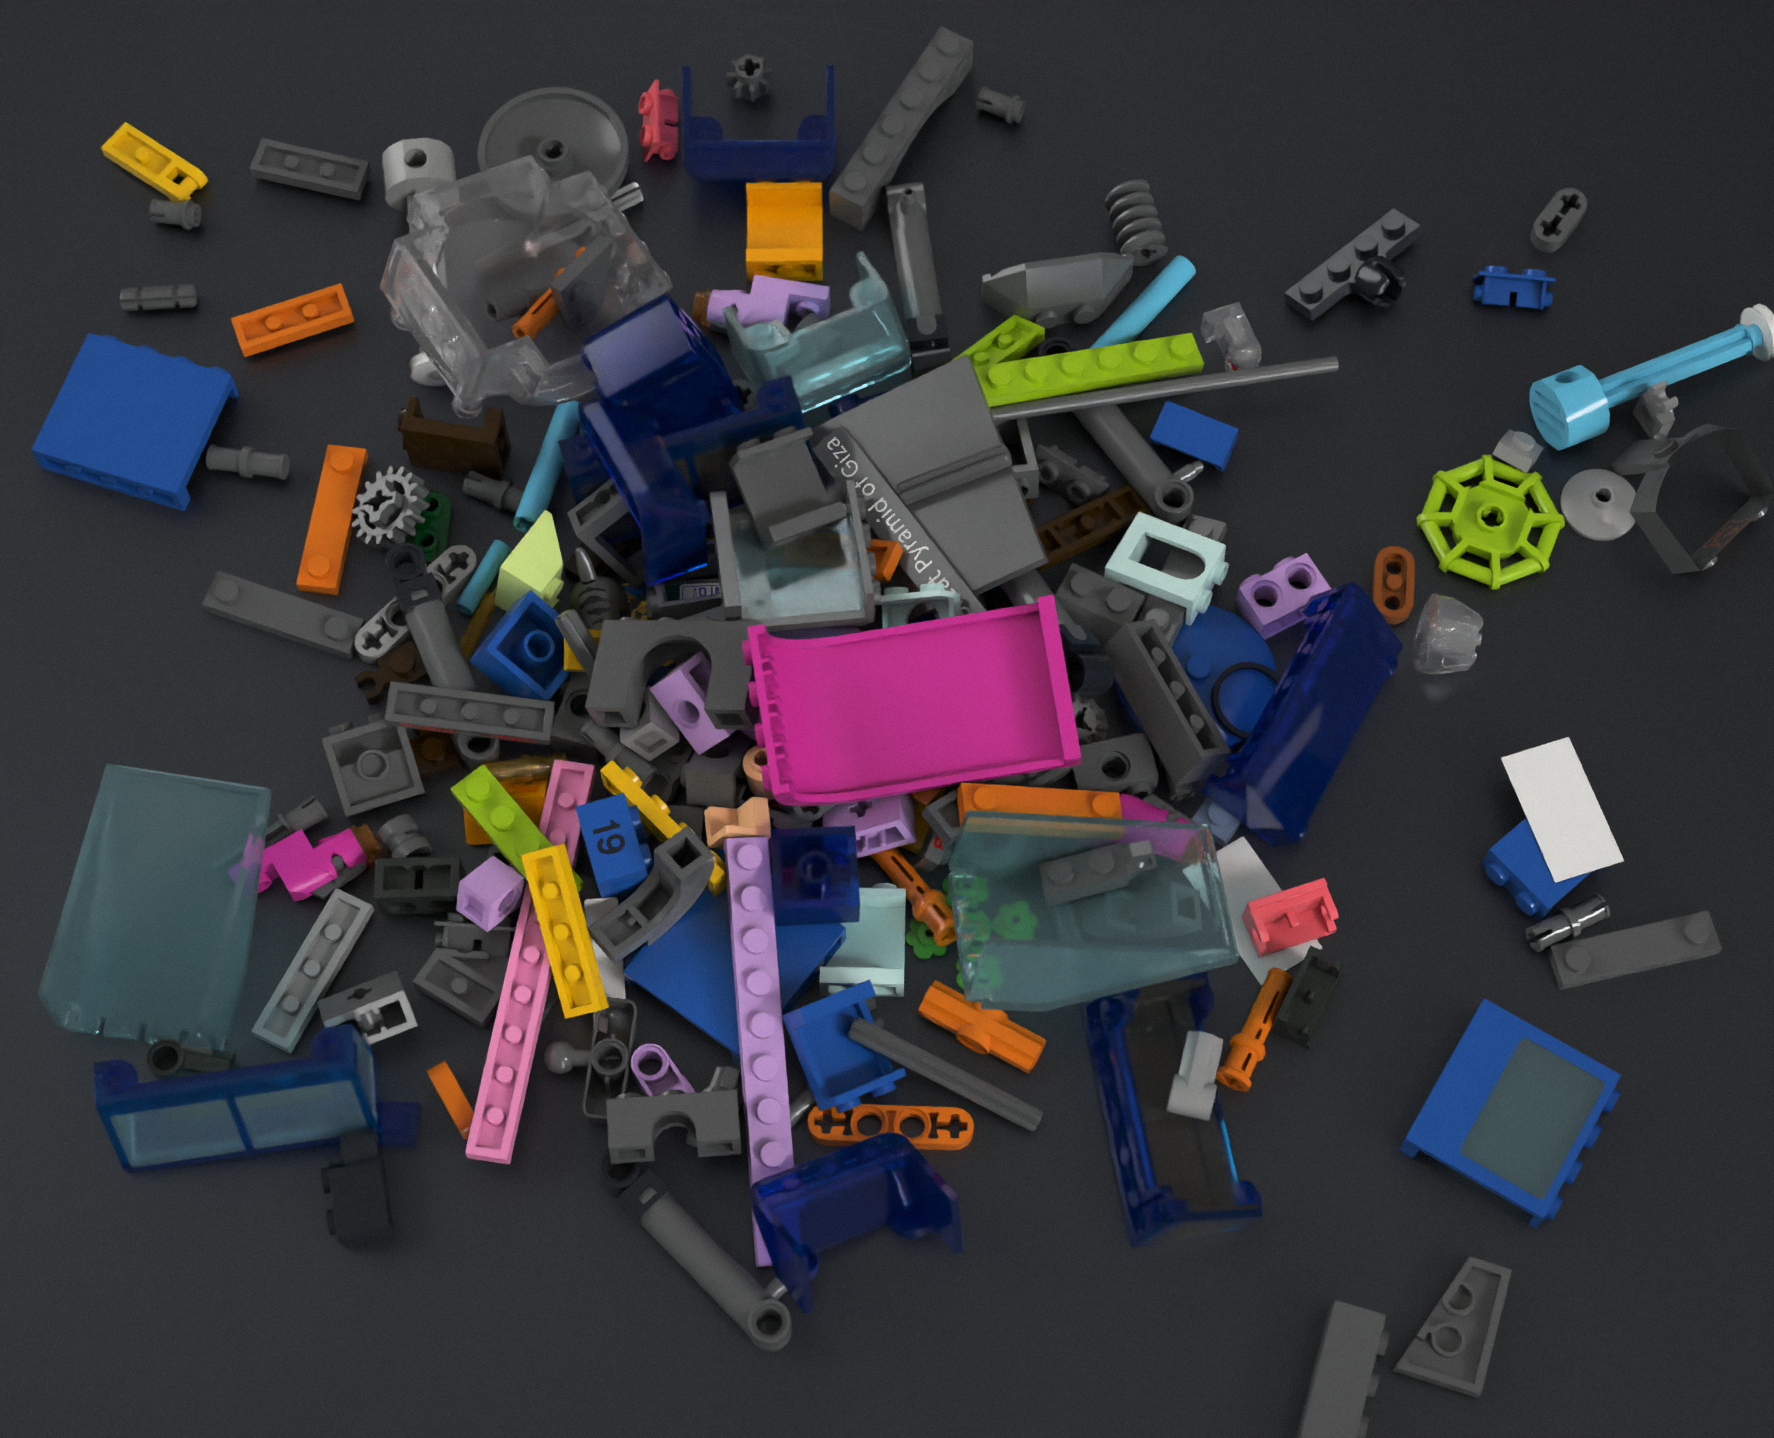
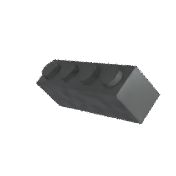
(1165, 702)
(1344, 1373)

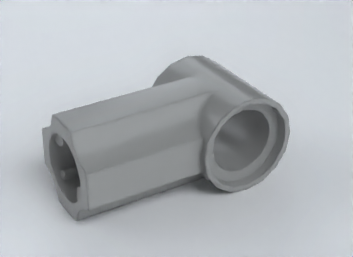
(1194, 1086)

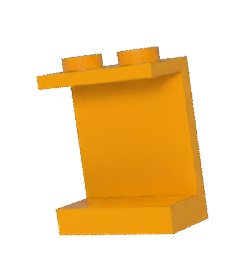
(785, 230)

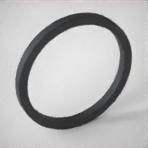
(1215, 693)

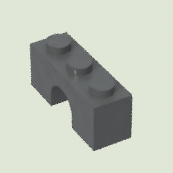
(638, 1121)

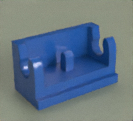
(1194, 435)

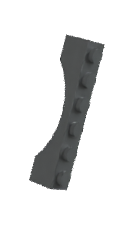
(930, 82)

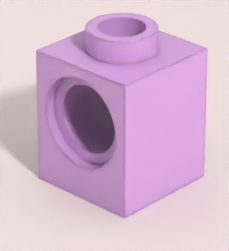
(490, 893)

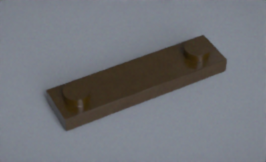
(1090, 524)

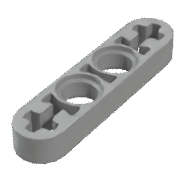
(402, 634)

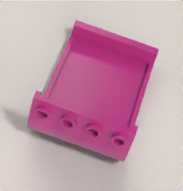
(912, 705)

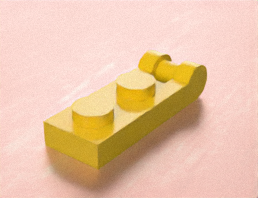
(153, 163)

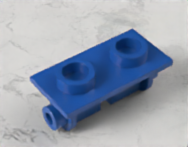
(1529, 287)

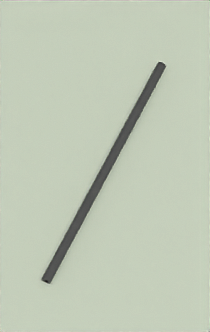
(1164, 388)

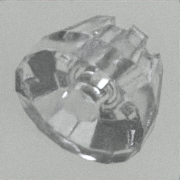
(1446, 636)

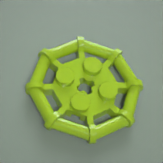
(1484, 541)

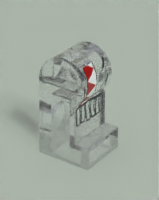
(1234, 336)

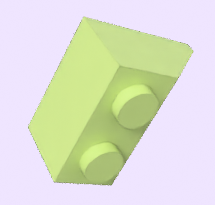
(532, 566)

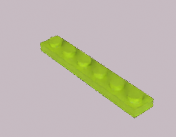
(1090, 369)

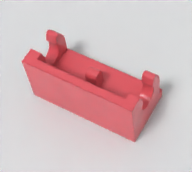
(1290, 917)

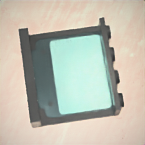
(801, 583)

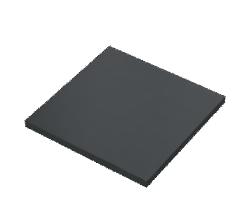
(921, 427)

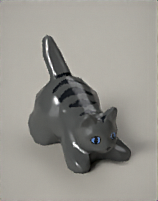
(595, 596)

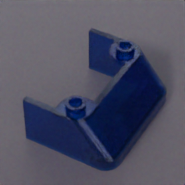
(714, 160)
(650, 486)
(848, 1196)

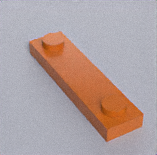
(332, 520)
(1037, 801)

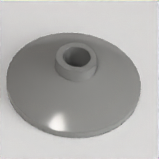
(1591, 516)

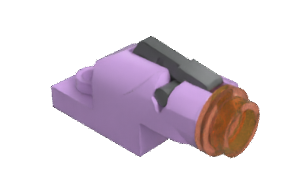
(767, 301)

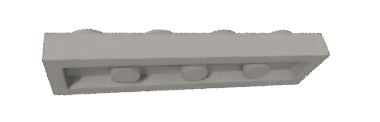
(312, 970)

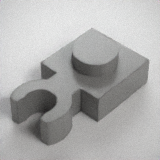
(1655, 410)

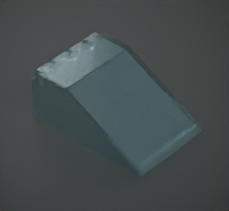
(160, 909)
(1047, 957)

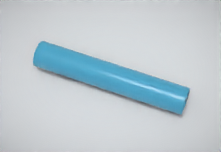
(1148, 303)
(547, 467)

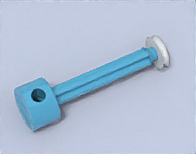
(1577, 404)

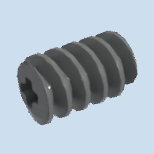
(1136, 222)

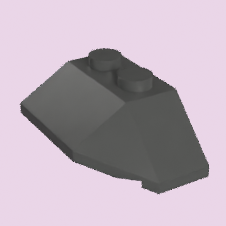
(1059, 288)

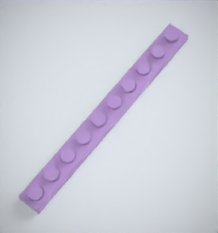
(758, 1014)

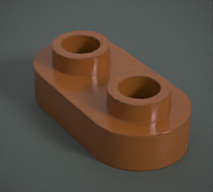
(1394, 587)

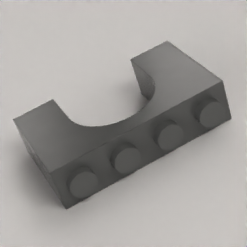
(636, 648)

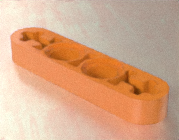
(891, 1118)

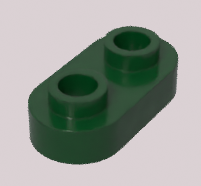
(435, 527)

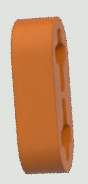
(452, 1097)

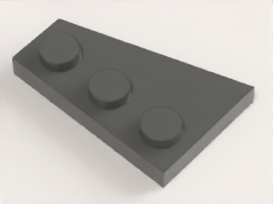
(1460, 1331)

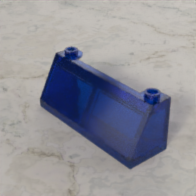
(1309, 717)

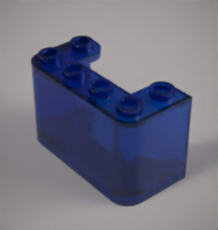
(661, 366)

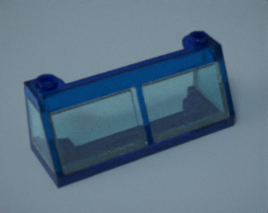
(240, 1107)

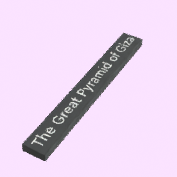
(892, 518)

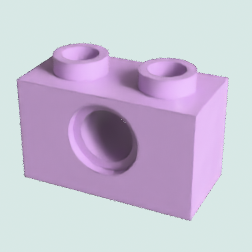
(683, 697)

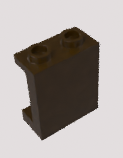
(455, 446)

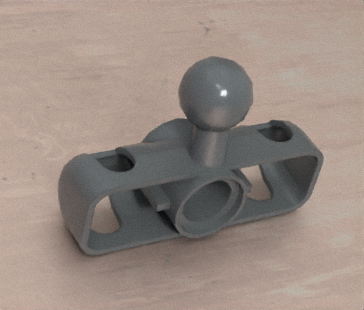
(600, 1083)

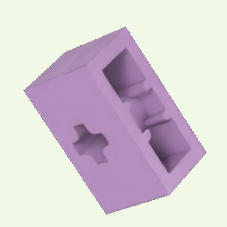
(877, 822)

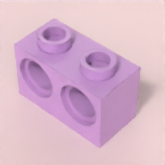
(1276, 588)

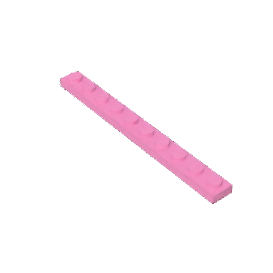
(525, 984)

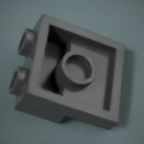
(372, 764)

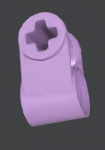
(666, 1079)

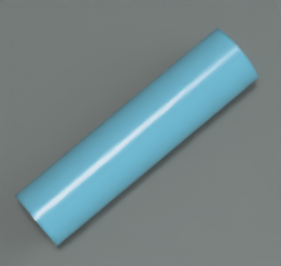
(483, 577)

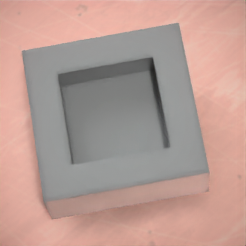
(1518, 450)

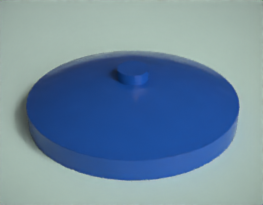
(1208, 649)

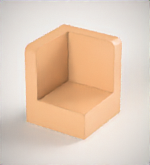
(748, 820)

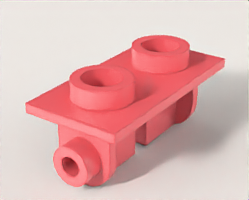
(657, 109)

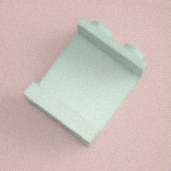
(872, 946)

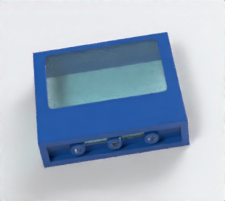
(1514, 1111)

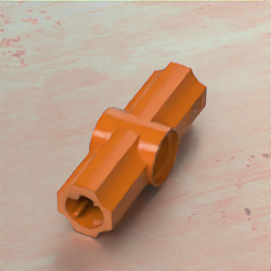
(981, 1029)

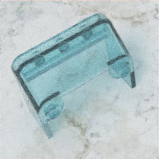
(832, 354)

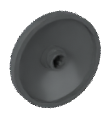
(562, 131)

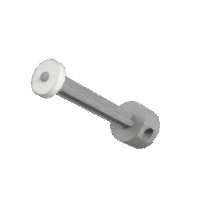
(408, 170)

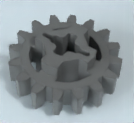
(390, 508)

